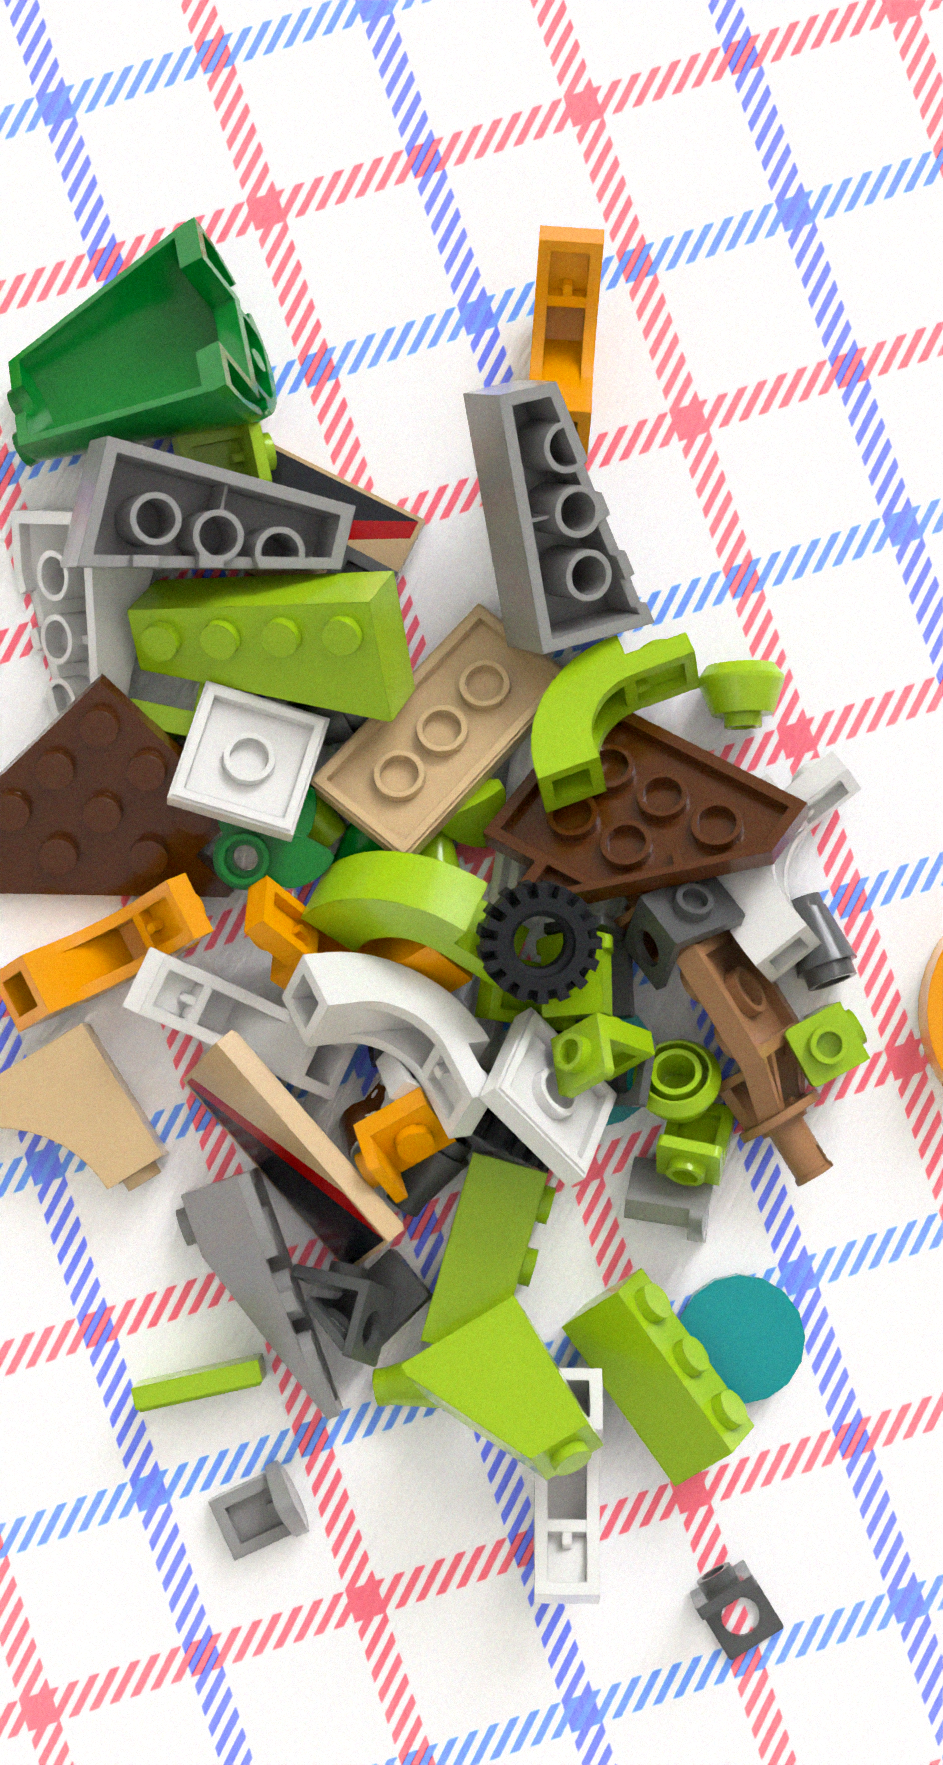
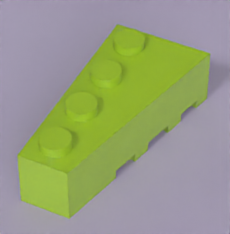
(284, 637)

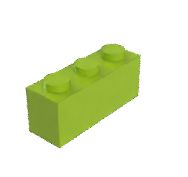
(488, 1242)
(659, 1377)

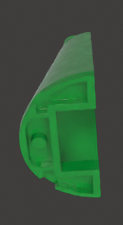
(144, 358)

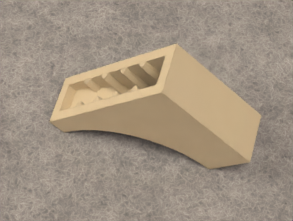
(84, 1104)

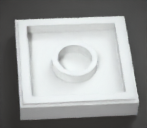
(248, 761)
(527, 1100)

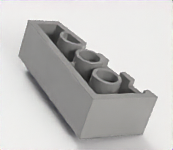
(180, 513)
(545, 522)

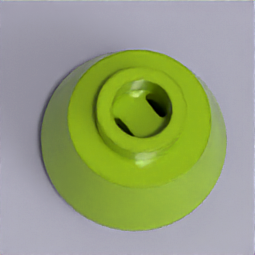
(741, 691)
(682, 1080)

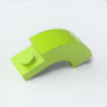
(591, 699)
(406, 899)

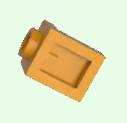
(397, 1140)

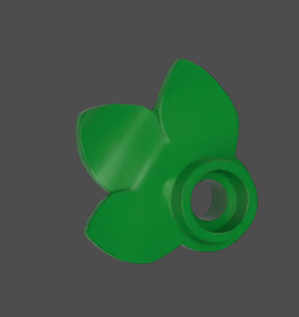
(285, 862)

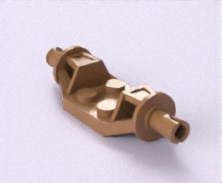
(749, 1027)

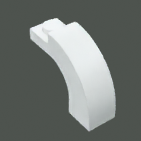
(772, 928)
(212, 1006)
(401, 1013)
(569, 1514)

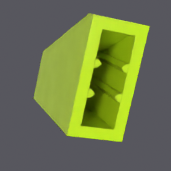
(508, 1390)

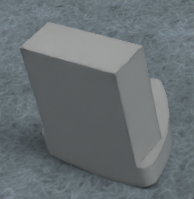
(663, 1201)
(260, 1511)

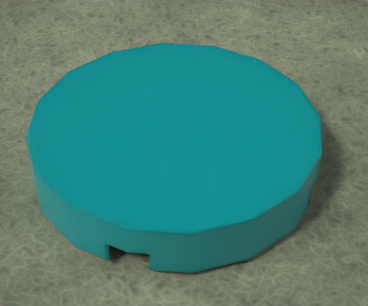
(748, 1333)

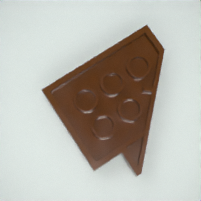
(92, 808)
(662, 822)

